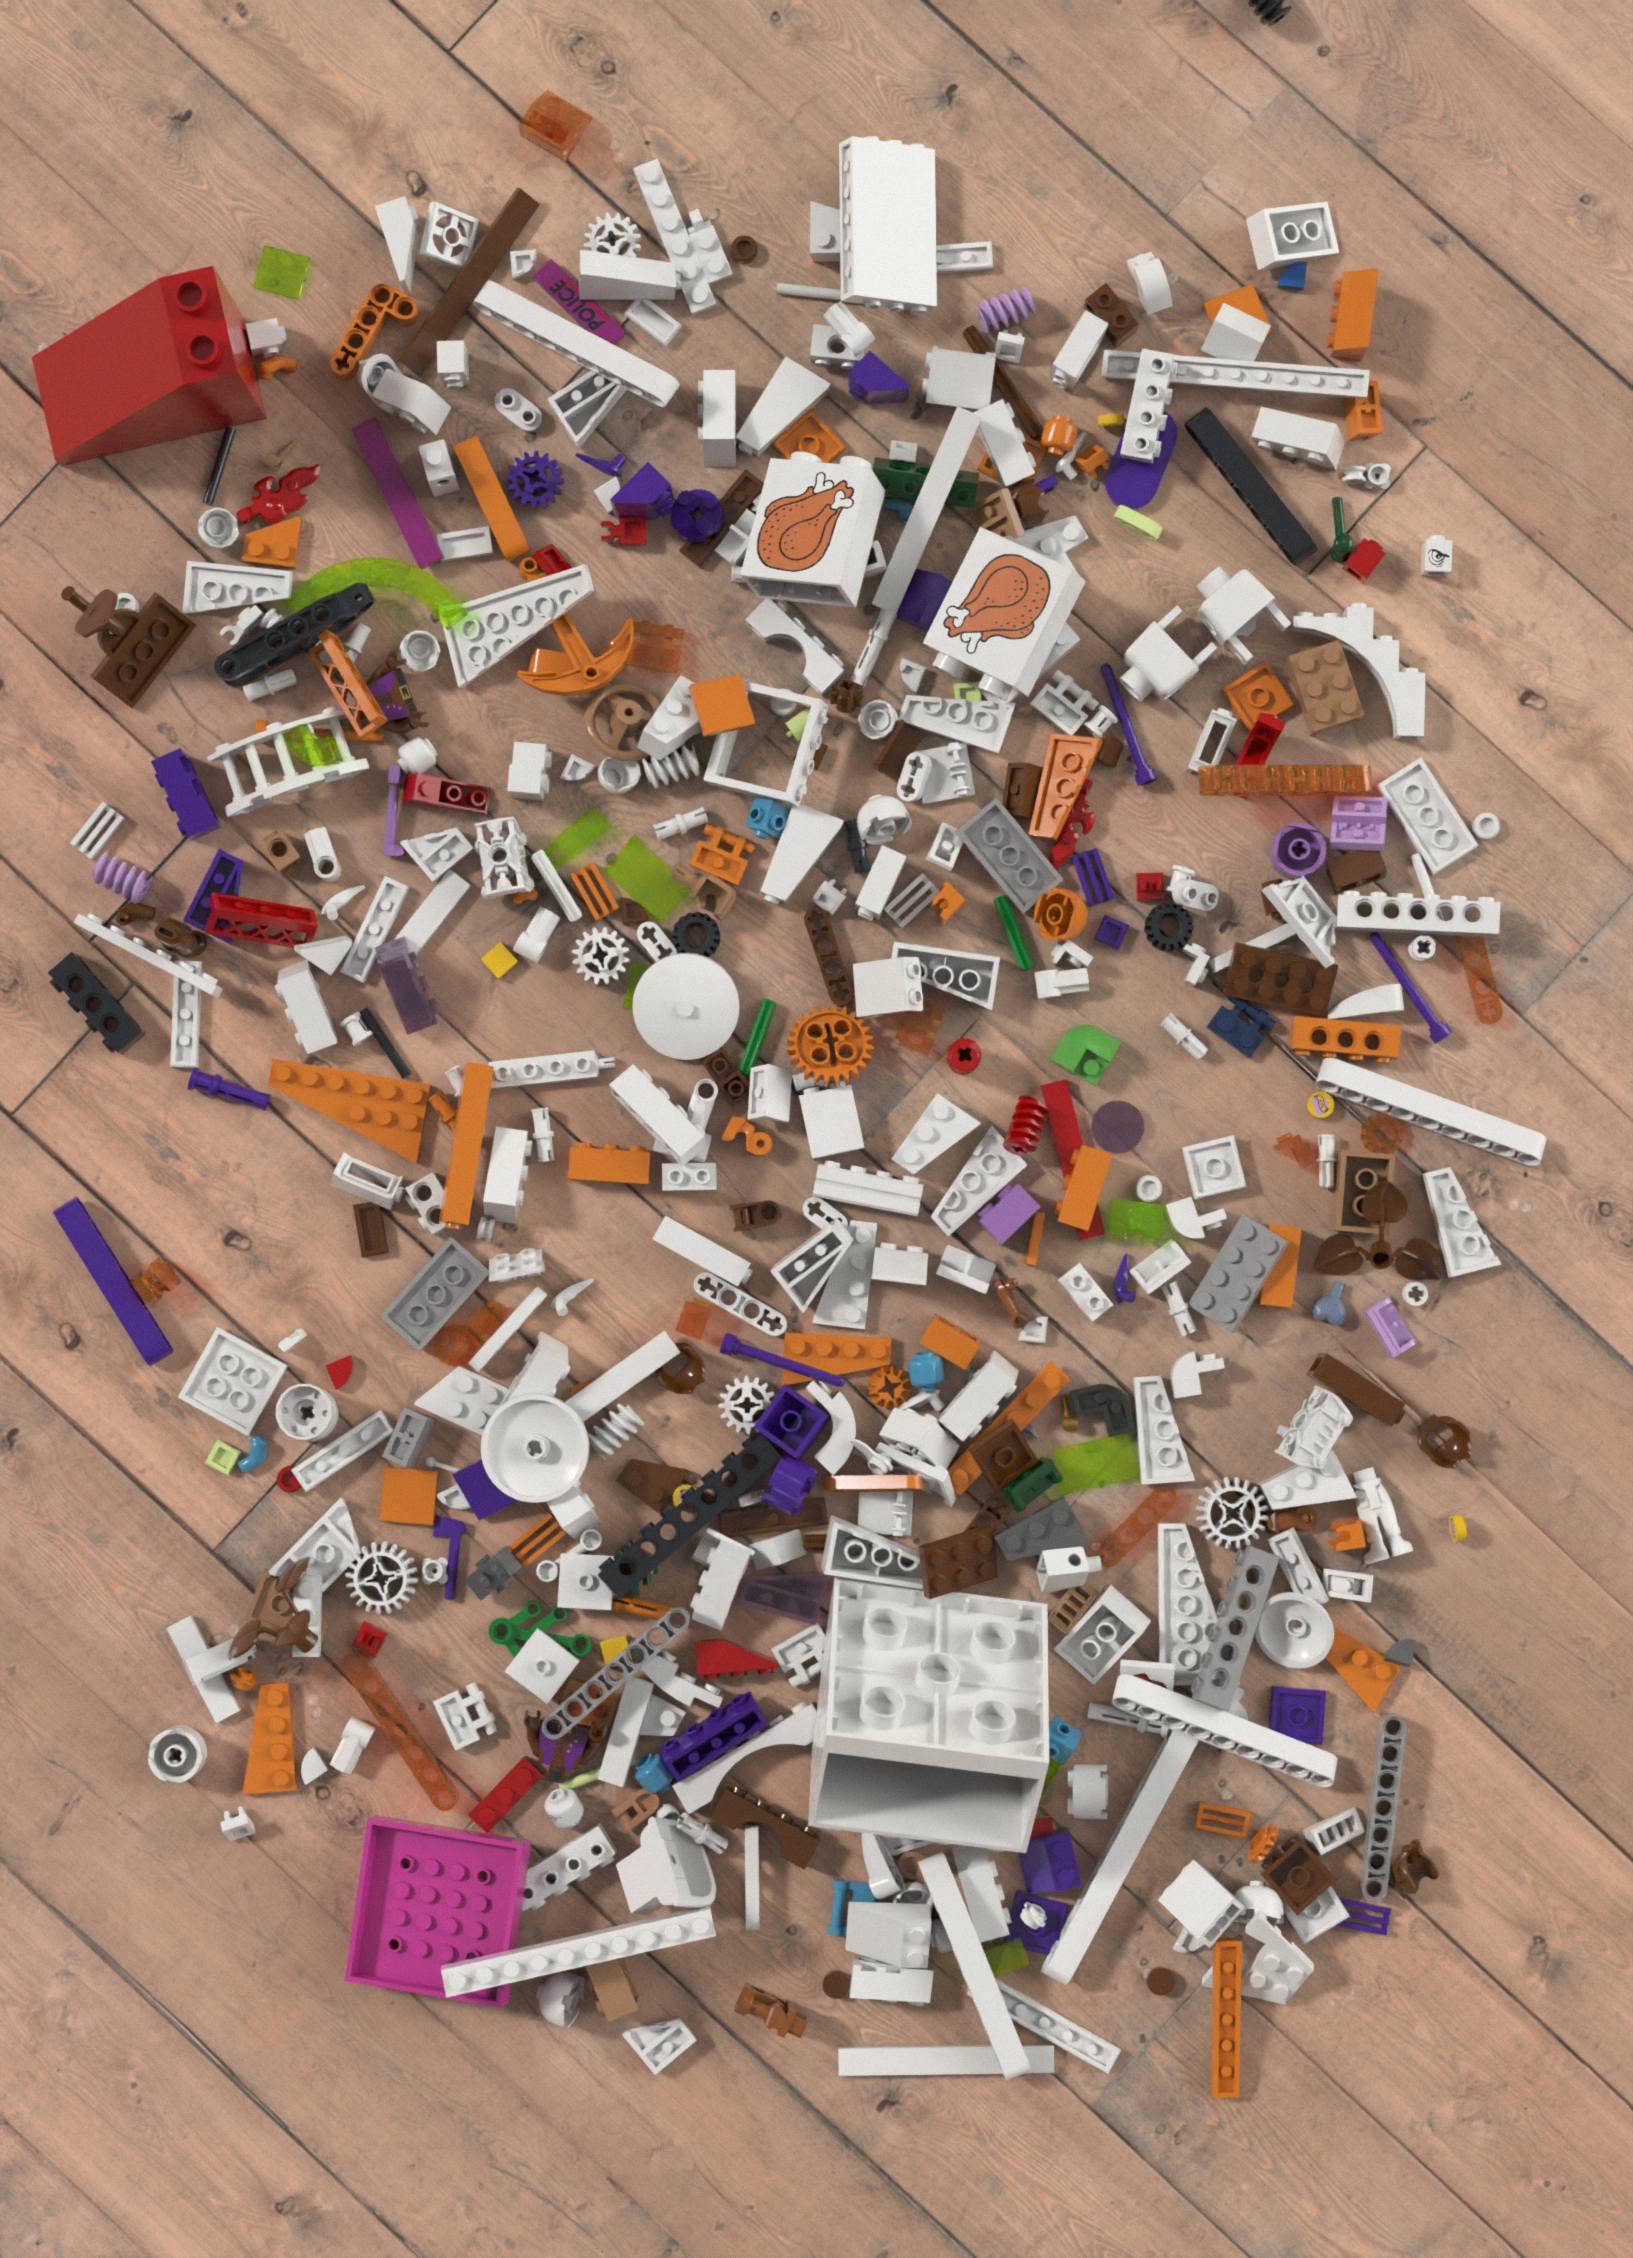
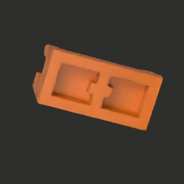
(1364, 415)
(948, 898)
(950, 1341)
(1351, 1537)

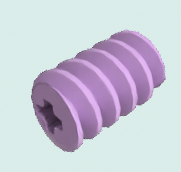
(1005, 309)
(120, 878)

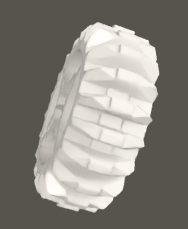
(1214, 1496)
(384, 1590)

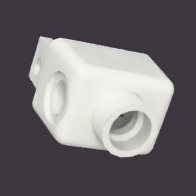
(1234, 607)
(1159, 663)

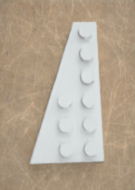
(510, 618)
(1183, 1605)

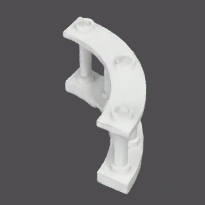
(292, 782)

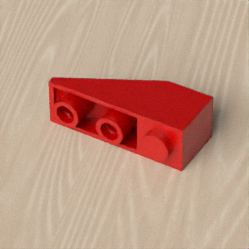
(445, 793)
(724, 1656)

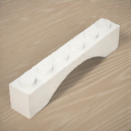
(793, 1729)

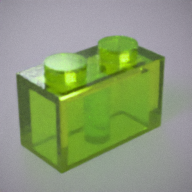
(1136, 1219)

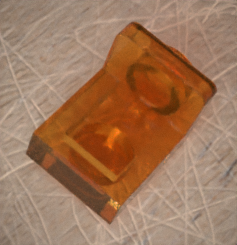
(1300, 1150)
(487, 1321)

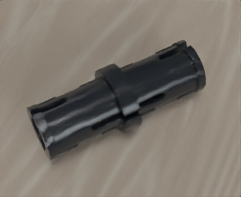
(857, 847)

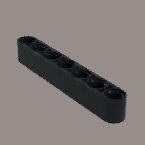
(1250, 486)

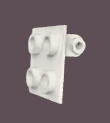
(949, 773)
(505, 1266)
(886, 1512)

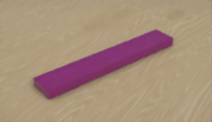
(397, 493)

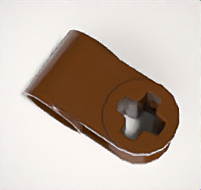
(753, 1215)

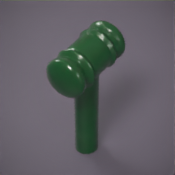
(1343, 542)

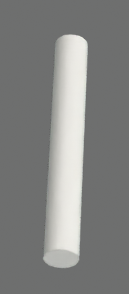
(809, 291)
(1423, 877)

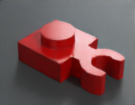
(629, 531)

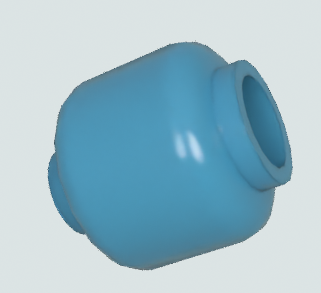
(926, 1370)
(653, 1773)

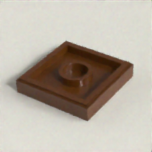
(1003, 1455)

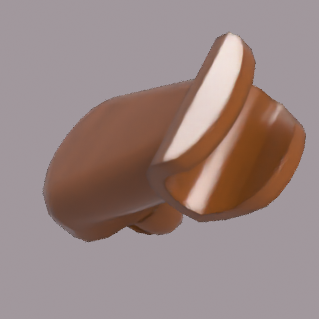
(1005, 1293)
(1300, 1518)

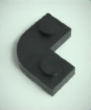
(1109, 1401)

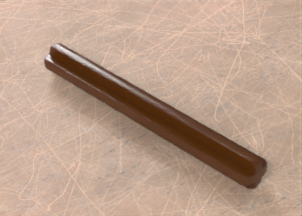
(1005, 385)

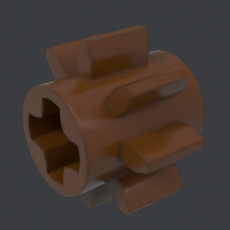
(846, 696)

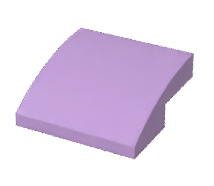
(1358, 823)

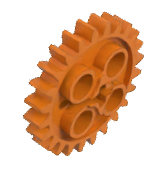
(855, 1042)

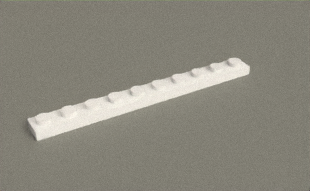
(1248, 375)

